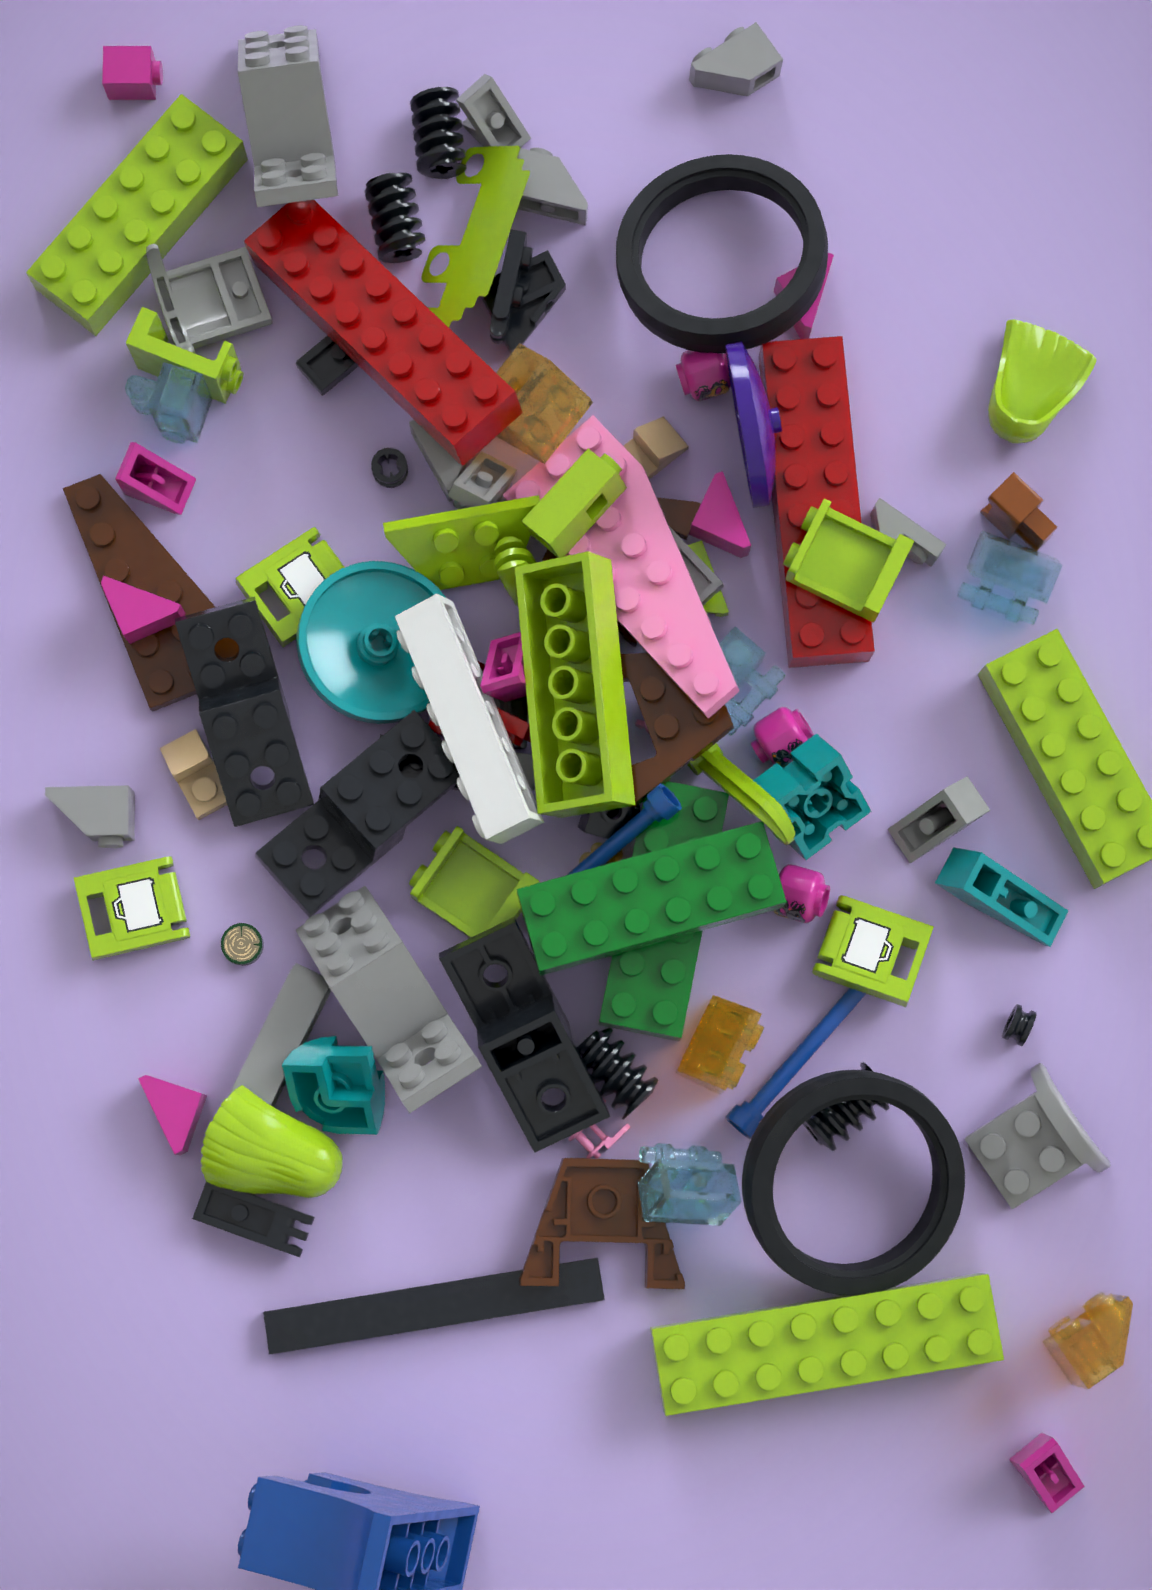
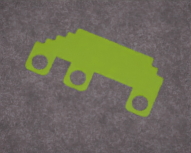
(477, 257)

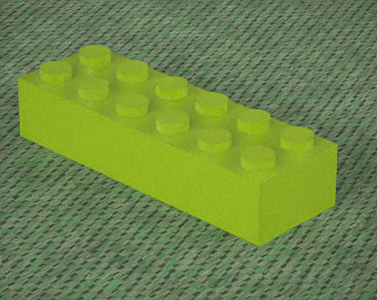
(142, 203)
(574, 685)
(1073, 756)

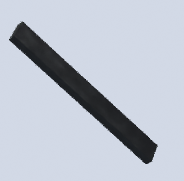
(427, 1307)

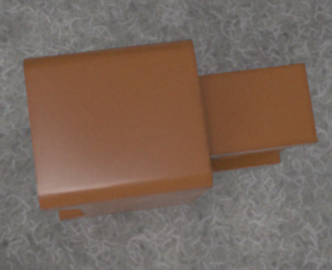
(1015, 511)

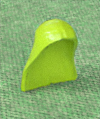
(1035, 380)
(267, 1151)

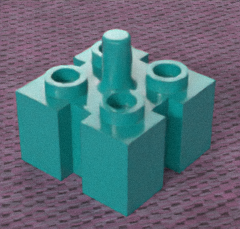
(815, 794)

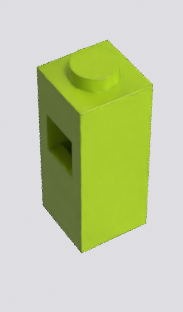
(575, 502)

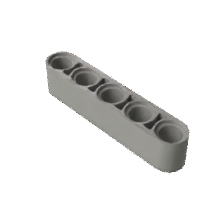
(283, 1031)

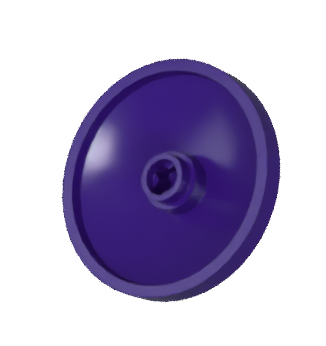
(754, 422)

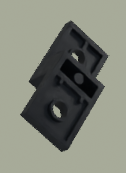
(244, 711)
(360, 814)
(524, 1035)

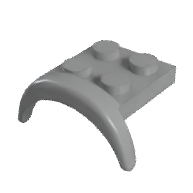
(209, 298)
(1034, 1143)

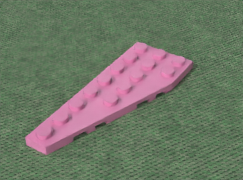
(649, 574)

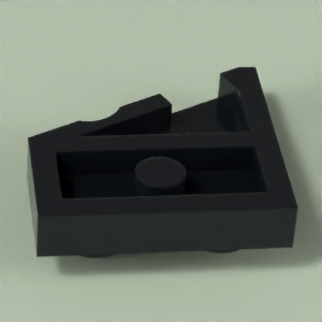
(541, 291)

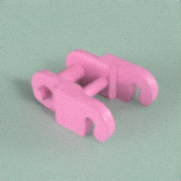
(606, 1140)

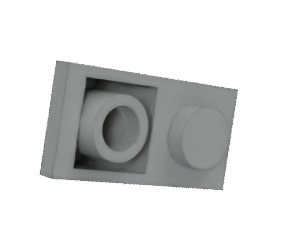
(739, 64)

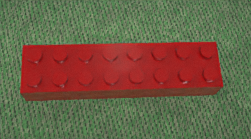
(384, 328)
(812, 465)

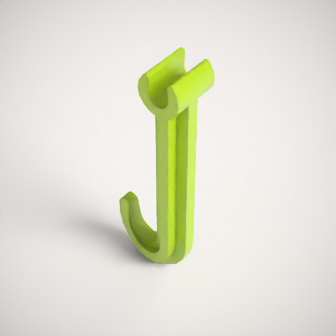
(745, 792)

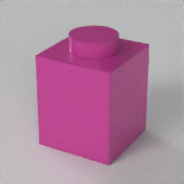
(131, 73)

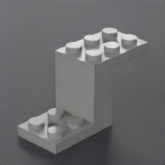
(286, 116)
(387, 998)

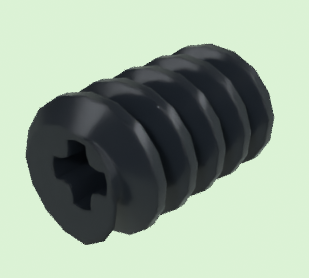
(436, 133)
(392, 218)
(616, 1071)
(835, 1118)

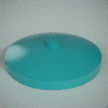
(352, 642)

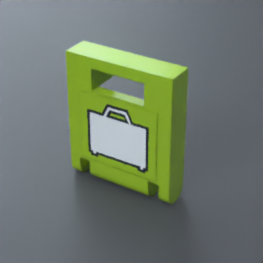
(293, 576)
(138, 907)
(866, 948)

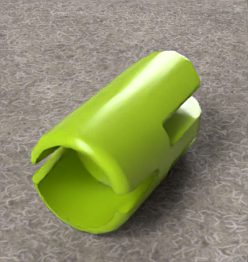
(511, 553)

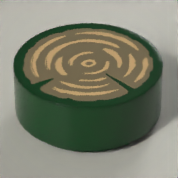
(242, 944)

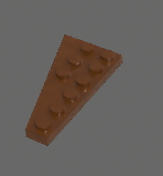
(131, 554)

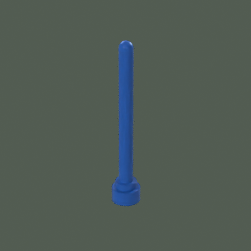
(659, 806)
(748, 1115)

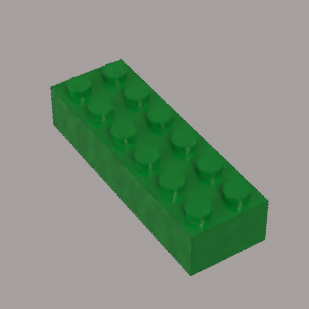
(651, 898)
(653, 984)

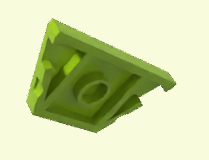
(459, 544)

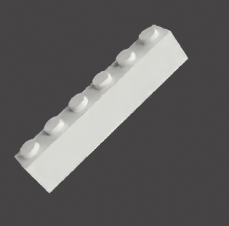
(468, 720)

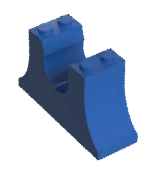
(355, 1535)

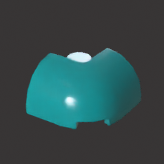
(336, 1086)

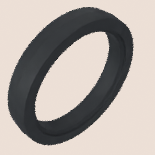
(706, 176)
(919, 1245)

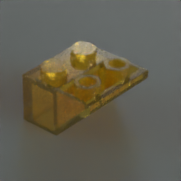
(548, 403)
(719, 1045)
(1094, 1341)

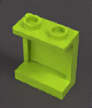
(150, 349)
(846, 561)
(469, 884)

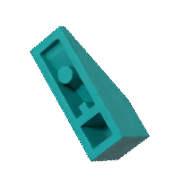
(1001, 895)

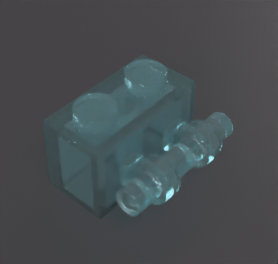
(175, 401)
(1014, 568)
(743, 661)
(687, 1185)

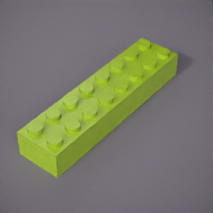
(826, 1344)

